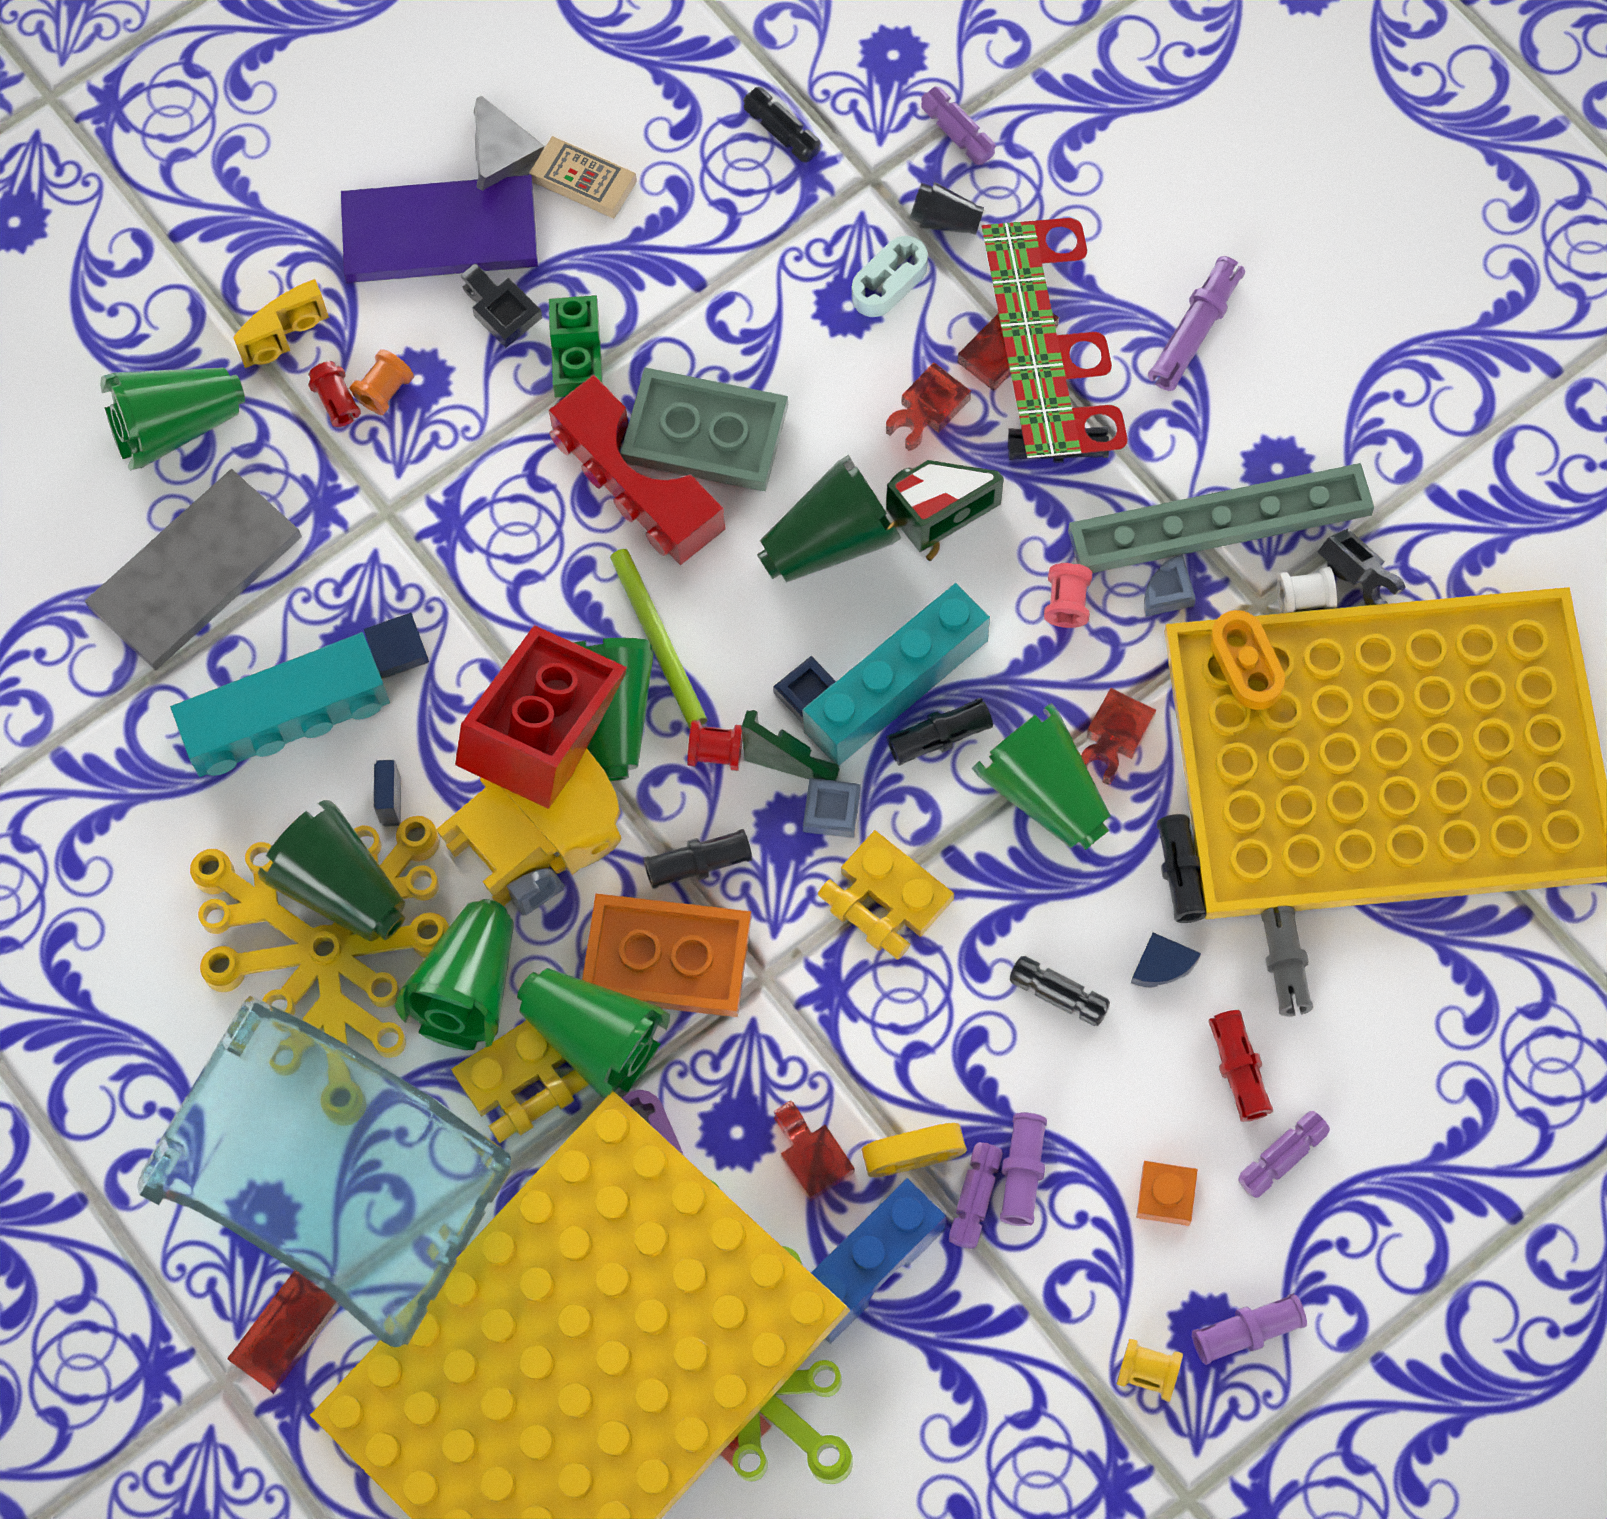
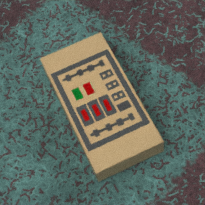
(583, 177)

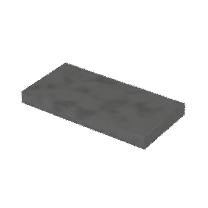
(193, 569)

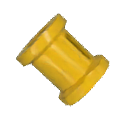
(1149, 1369)

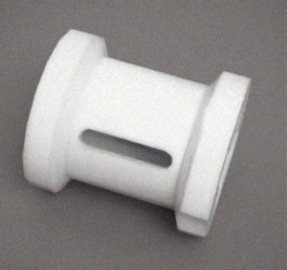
(1307, 591)

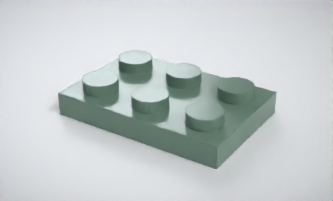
(704, 429)

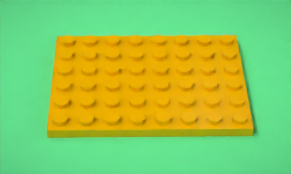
(1401, 760)
(585, 1343)

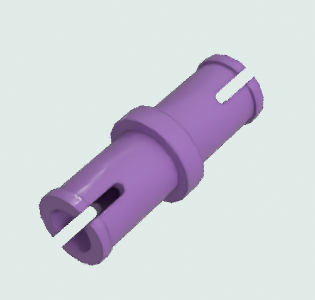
(1023, 1169)
(1249, 1328)

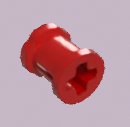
(714, 745)

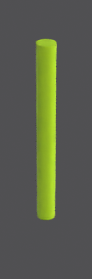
(658, 637)

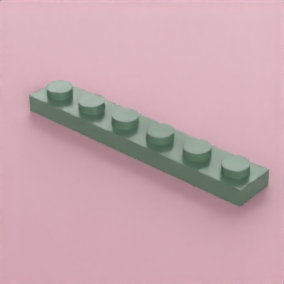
(1221, 518)

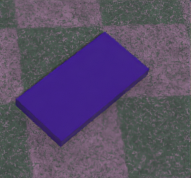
(438, 229)

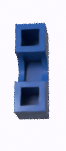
(878, 1247)

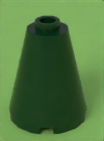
(828, 526)
(334, 874)

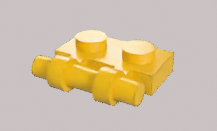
(896, 884)
(507, 1068)

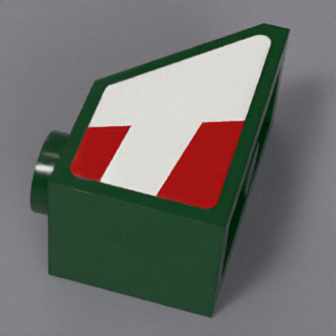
(940, 499)

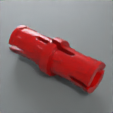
(1240, 1065)

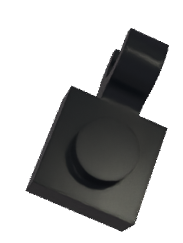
(501, 308)
(1357, 563)

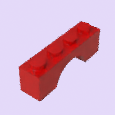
(673, 511)

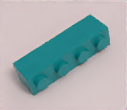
(896, 674)
(280, 706)

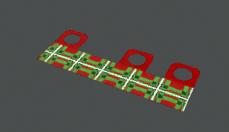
(1035, 353)

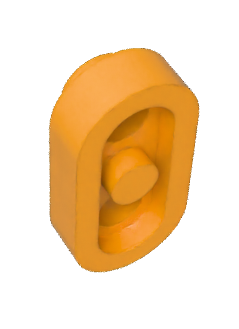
(1249, 662)

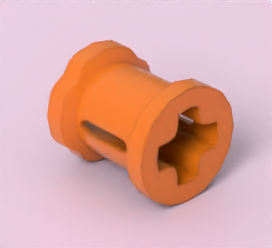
(381, 382)

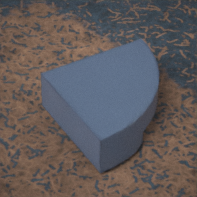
(1169, 588)
(534, 889)

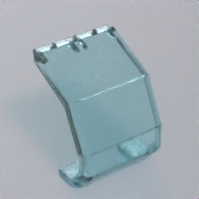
(328, 1167)

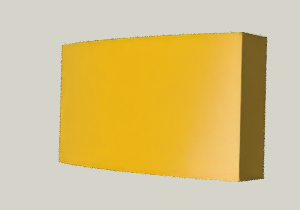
(263, 335)

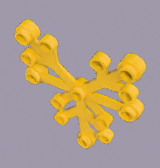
(262, 905)

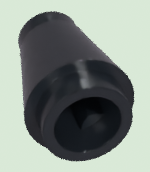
(945, 210)

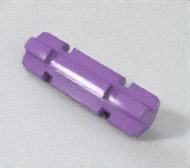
(958, 125)
(1284, 1154)
(975, 1195)

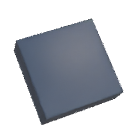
(831, 808)

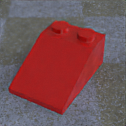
(538, 716)

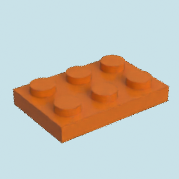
(669, 953)

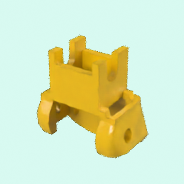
(522, 836)

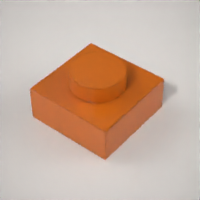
(1166, 1193)

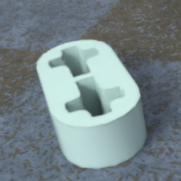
(896, 283)

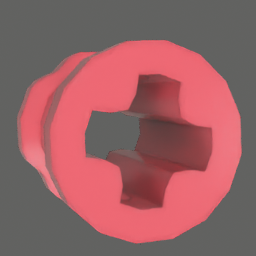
(1068, 595)

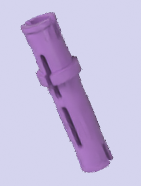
(1205, 308)

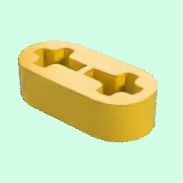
(913, 1149)

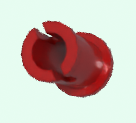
(329, 384)

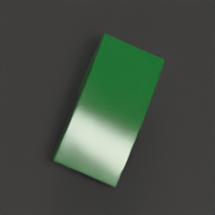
(574, 342)

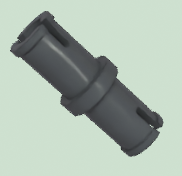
(1287, 961)

